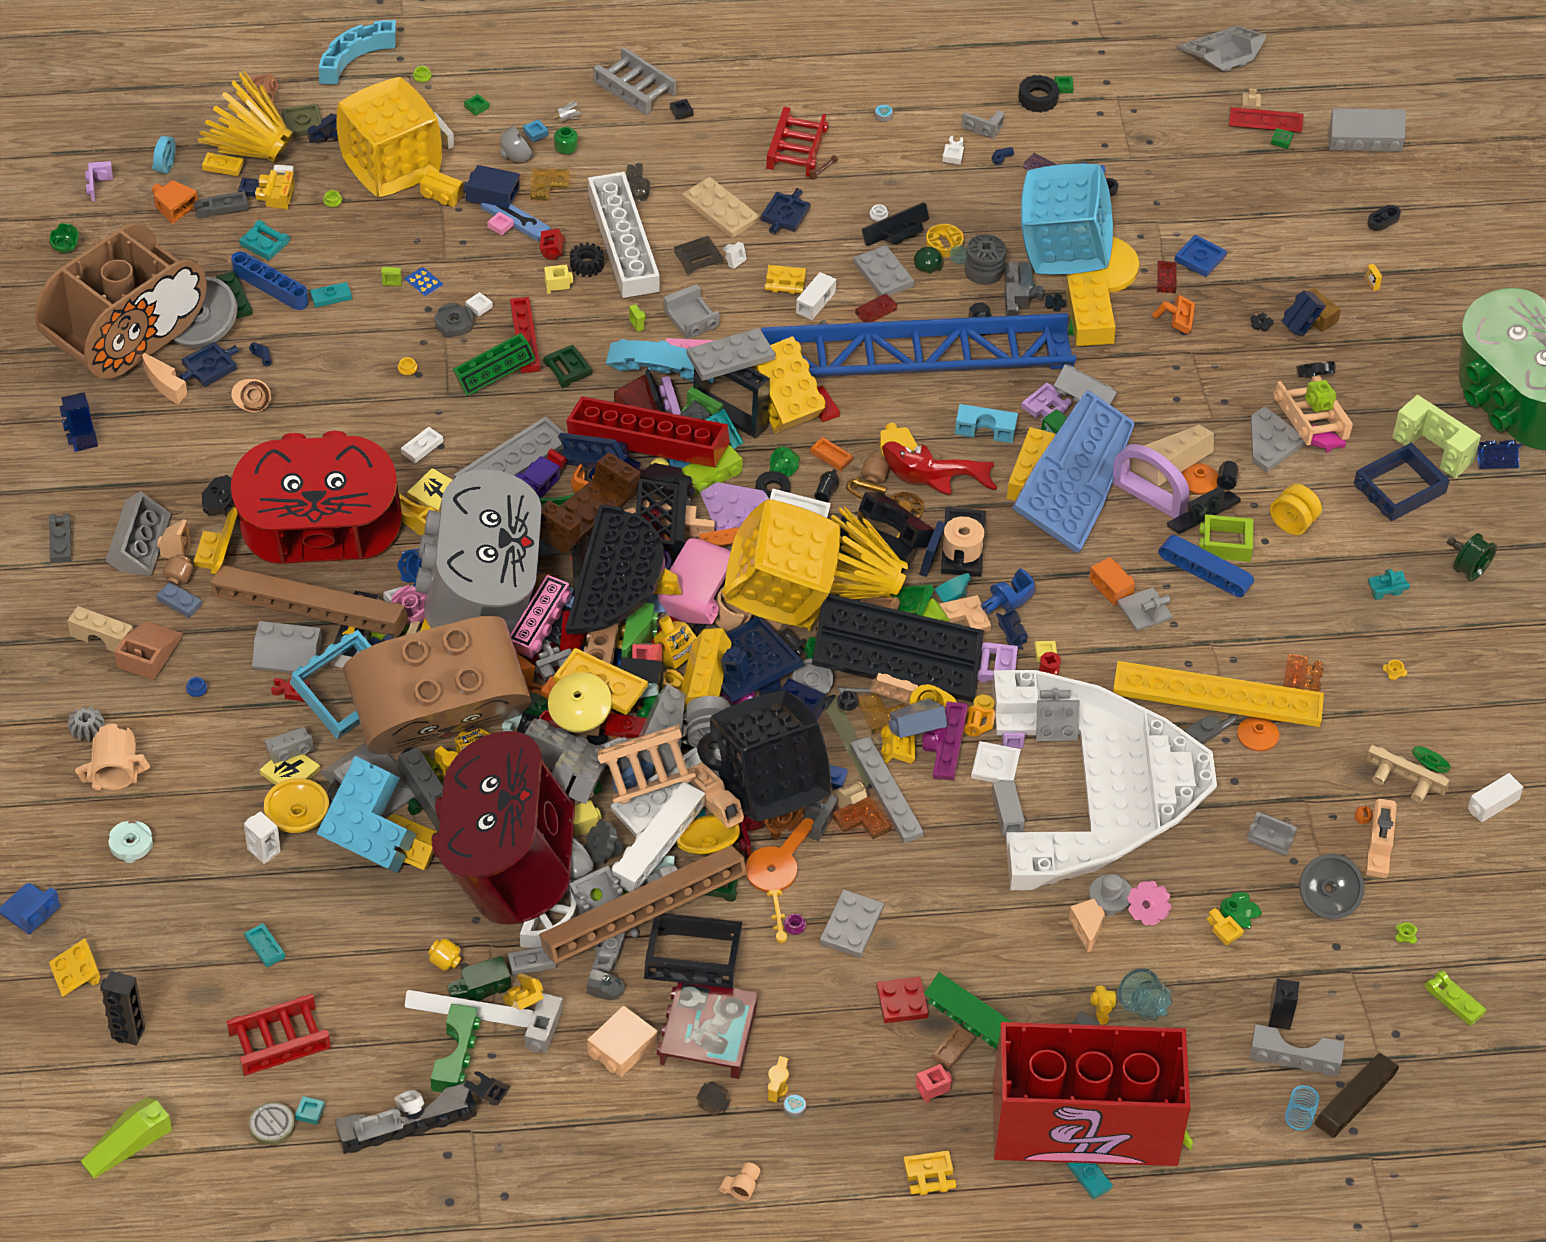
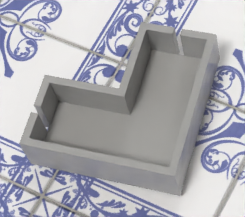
(568, 757)

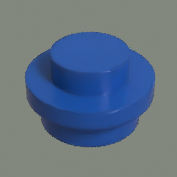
(196, 687)

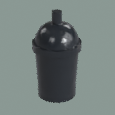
(828, 483)

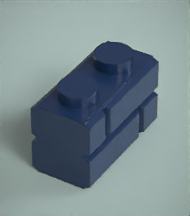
(1303, 312)

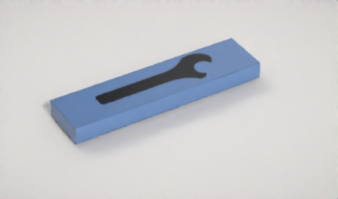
(522, 220)

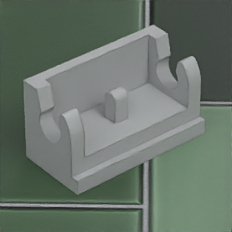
(1272, 833)

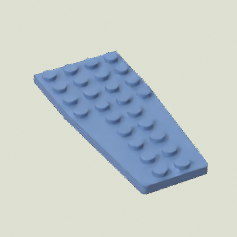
(1075, 472)

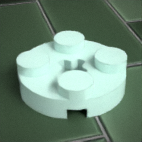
(130, 851)

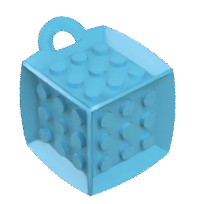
(1067, 219)

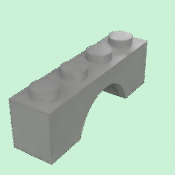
(1270, 1047)

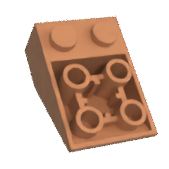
(146, 649)

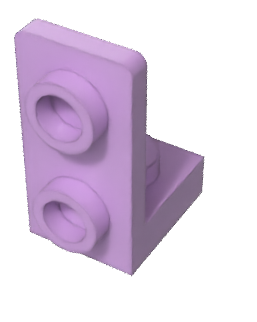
(97, 172)

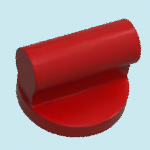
(556, 458)

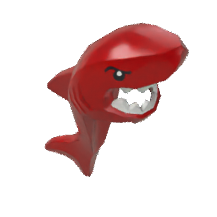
(924, 470)

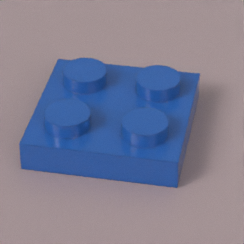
(1200, 255)

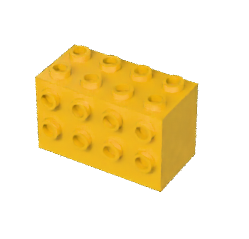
(791, 389)

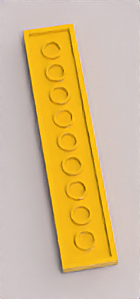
(1218, 694)

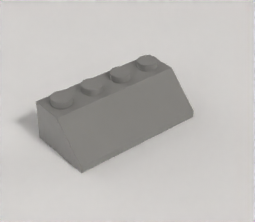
(1367, 129)
(137, 535)

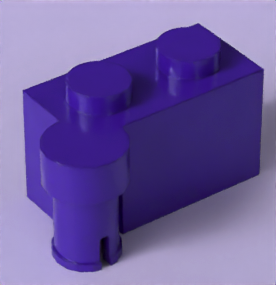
(541, 475)

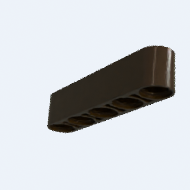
(1356, 1095)

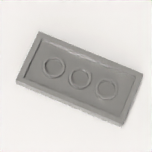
(730, 354)

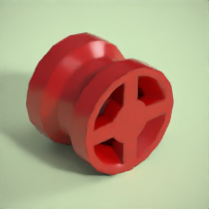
(1053, 659)

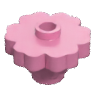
(1149, 902)

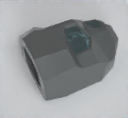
(604, 985)

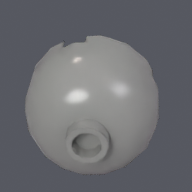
(514, 146)

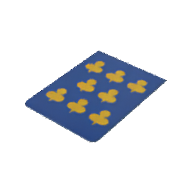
(423, 281)

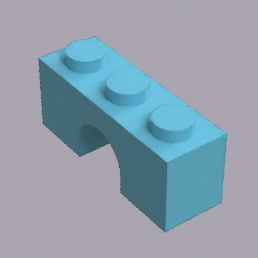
(1000, 422)

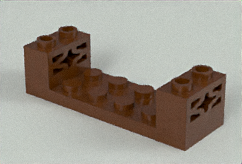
(572, 521)

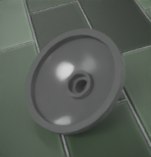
(1345, 884)

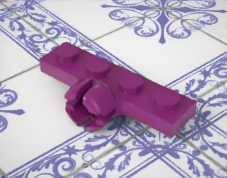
(947, 741)

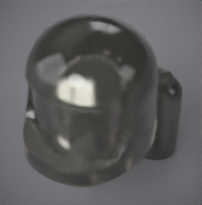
(638, 185)

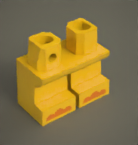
(277, 189)

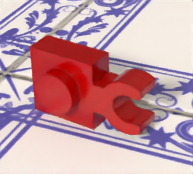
(287, 689)

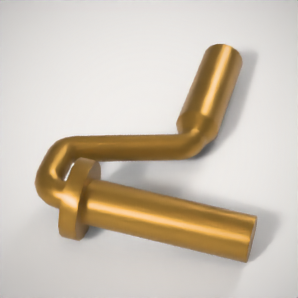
(866, 485)

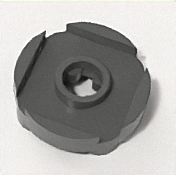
(450, 328)

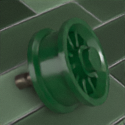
(1473, 556)

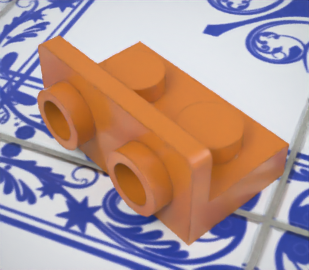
(721, 538)

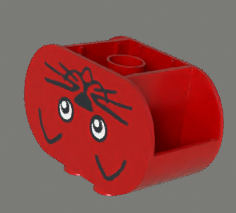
(317, 499)

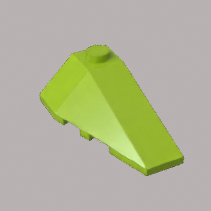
(129, 1134)

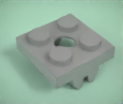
(598, 879)

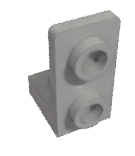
(983, 126)

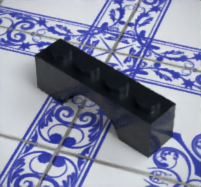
(883, 509)

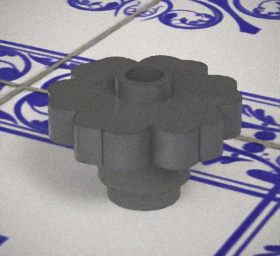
(603, 842)

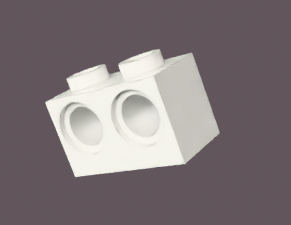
(262, 837)

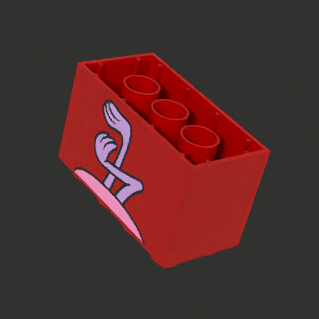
(1090, 1094)

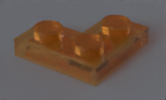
(864, 813)

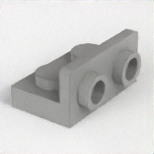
(289, 745)

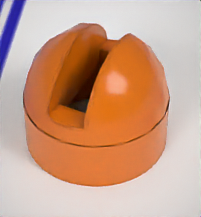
(1359, 814)

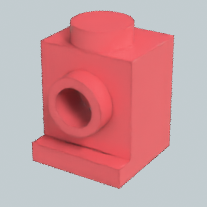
(933, 1082)

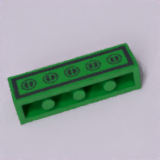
(493, 364)

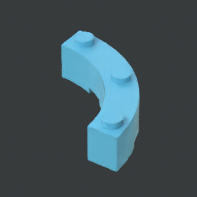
(352, 45)
(656, 356)

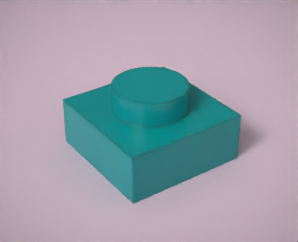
(309, 1110)

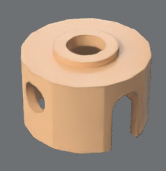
(963, 535)
(729, 615)

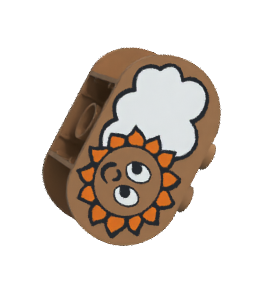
(119, 301)

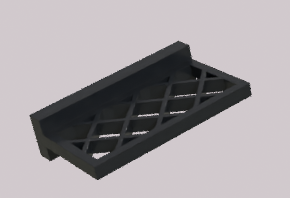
(678, 510)

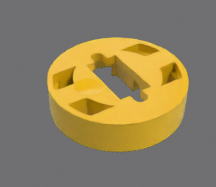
(952, 234)

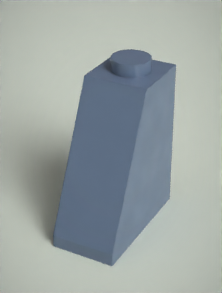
(917, 718)

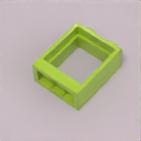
(1227, 551)

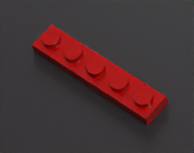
(524, 324)

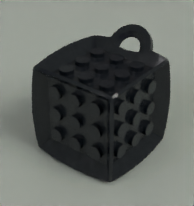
(769, 755)

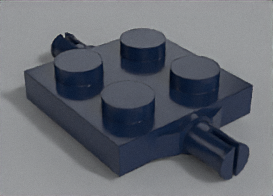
(785, 211)
(209, 364)

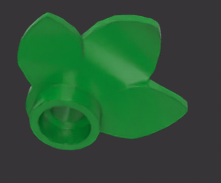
(1240, 909)

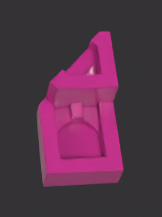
(1327, 441)

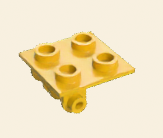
(75, 968)

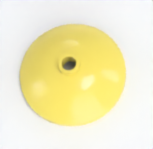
(583, 712)

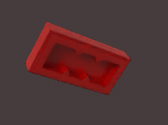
(623, 725)

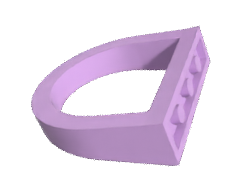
(1174, 504)

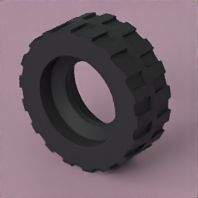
(1040, 83)

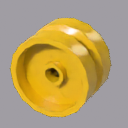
(1295, 509)

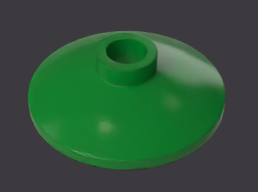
(1431, 759)

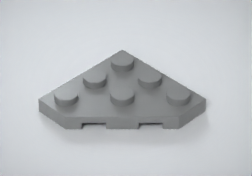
(1272, 439)

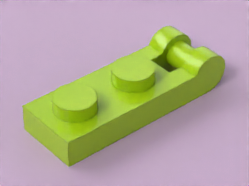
(1455, 998)

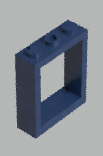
(1419, 463)

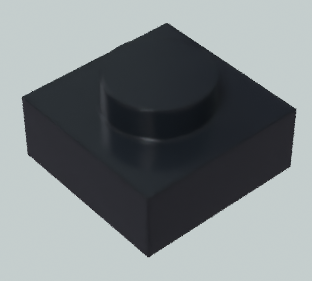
(681, 109)

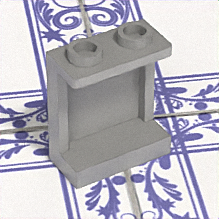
(690, 312)

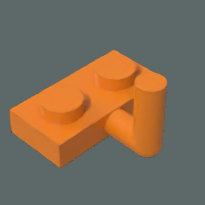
(1182, 313)

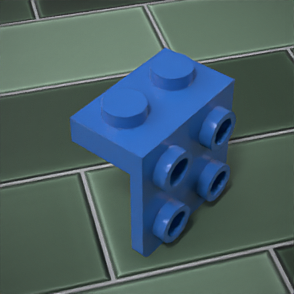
(30, 907)

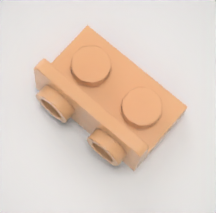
(892, 687)

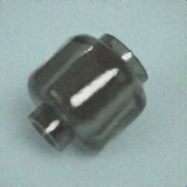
(713, 1098)

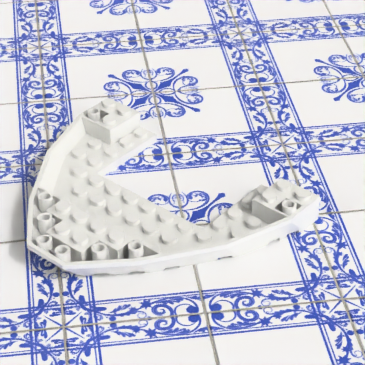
(1136, 773)

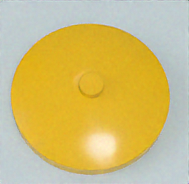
(1121, 268)

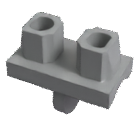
(550, 658)

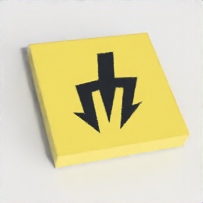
(430, 489)
(295, 767)

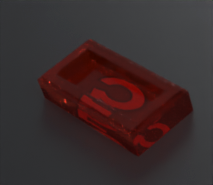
(1166, 277)

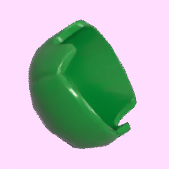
(64, 238)

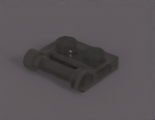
(695, 250)

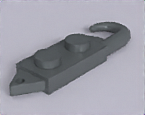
(1209, 727)

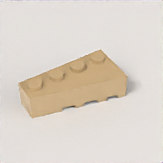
(1180, 449)

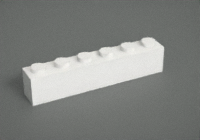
(658, 837)

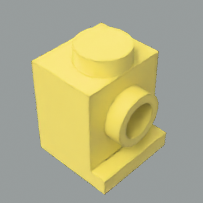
(557, 278)

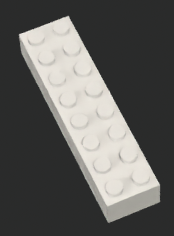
(623, 235)

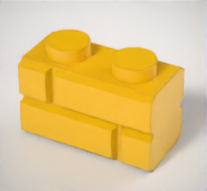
(441, 188)

